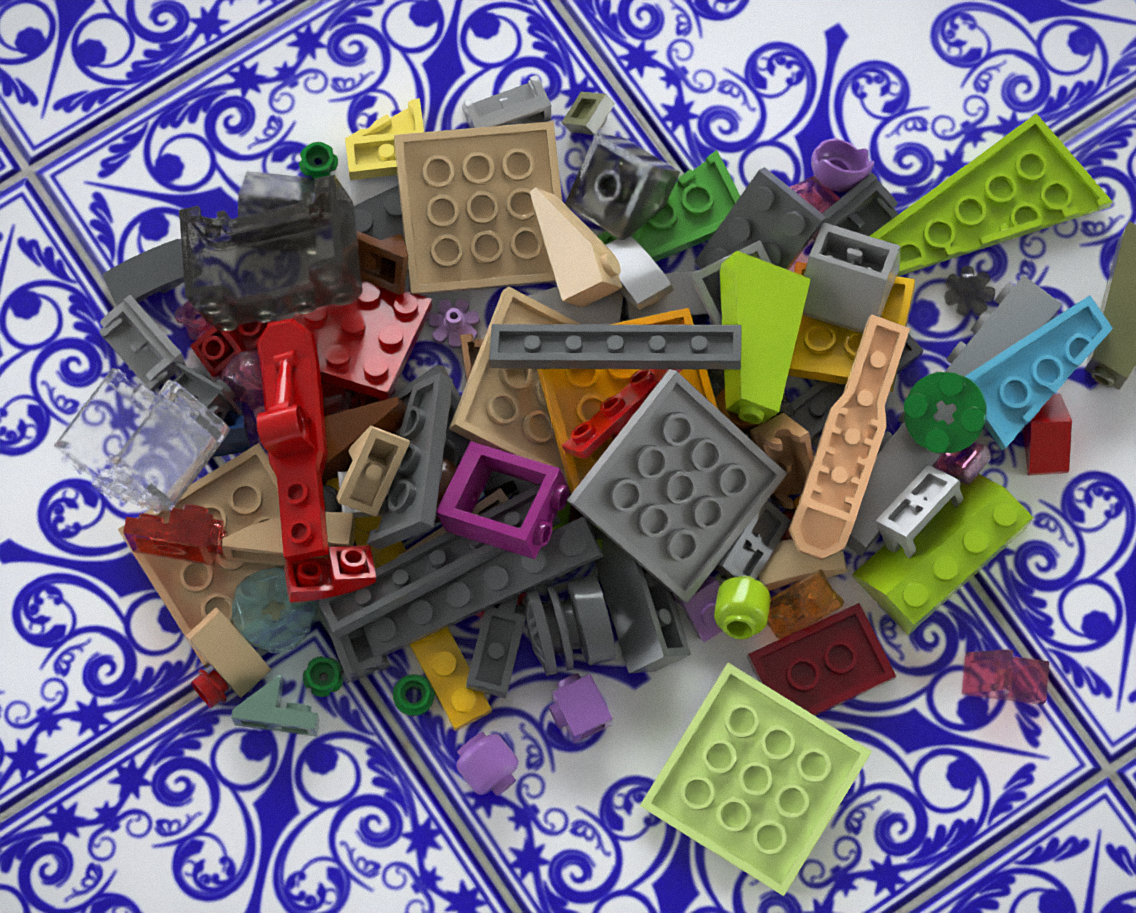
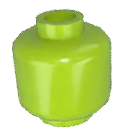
(742, 607)

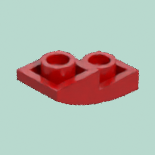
(218, 347)
(340, 573)

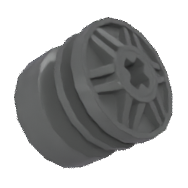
(570, 625)

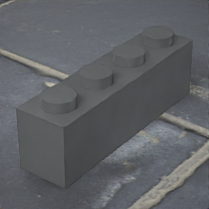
(640, 611)

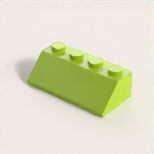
(946, 554)

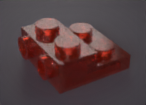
(188, 536)

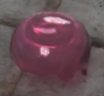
(245, 378)

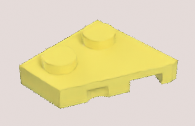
(373, 150)

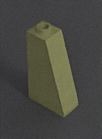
(1116, 354)

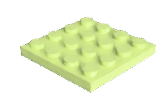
(755, 779)

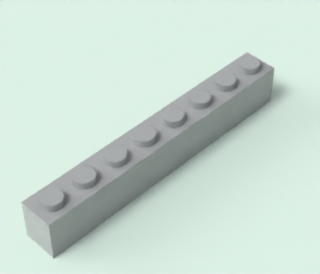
(900, 458)

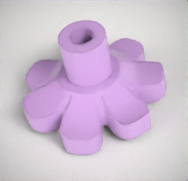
(453, 322)

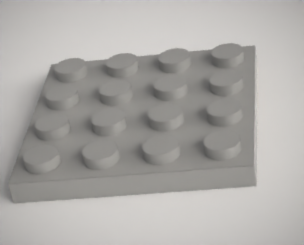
(677, 486)

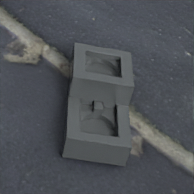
(147, 273)

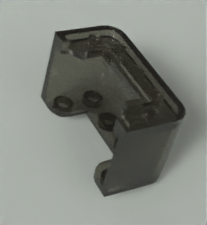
(272, 259)

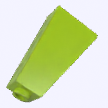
(769, 309)

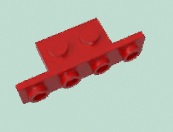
(613, 413)

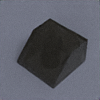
(620, 185)

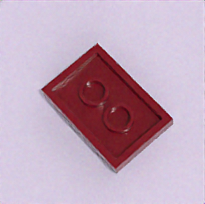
(825, 662)

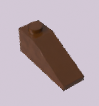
(349, 425)

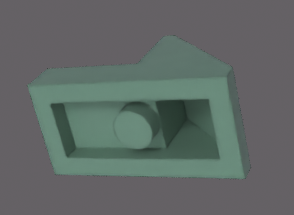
(264, 712)

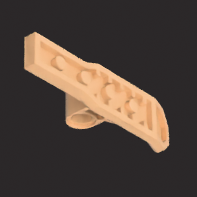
(849, 444)

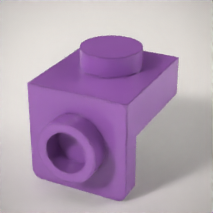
(701, 609)

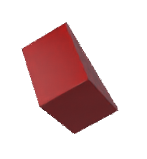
(1048, 439)

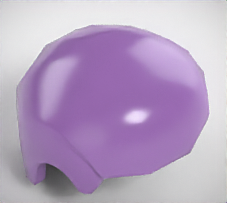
(840, 165)

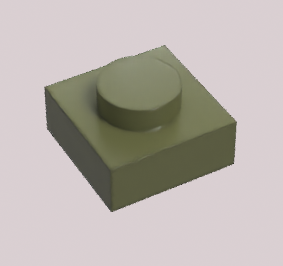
(588, 113)

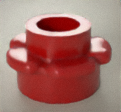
(210, 687)

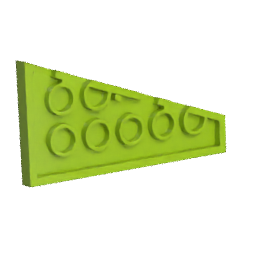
(1000, 195)

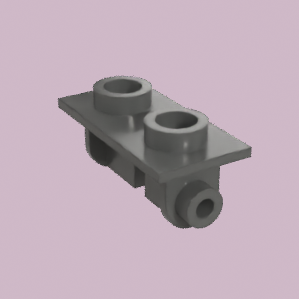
(214, 395)

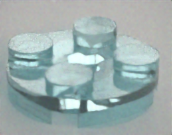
(259, 629)

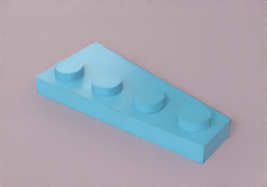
(1036, 367)

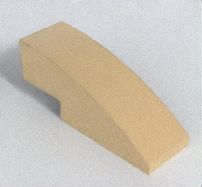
(264, 544)

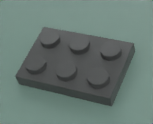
(765, 213)

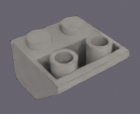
(849, 277)

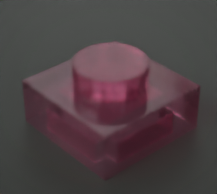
(966, 463)

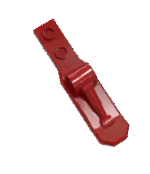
(295, 435)

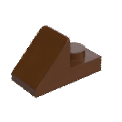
(383, 261)

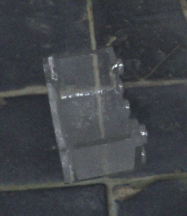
(141, 443)

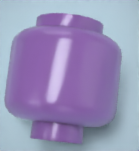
(487, 764)

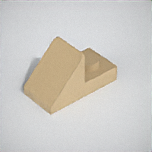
(373, 468)

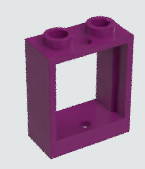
(468, 483)

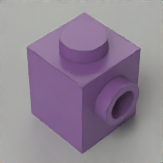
(579, 707)

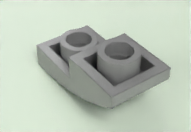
(640, 275)

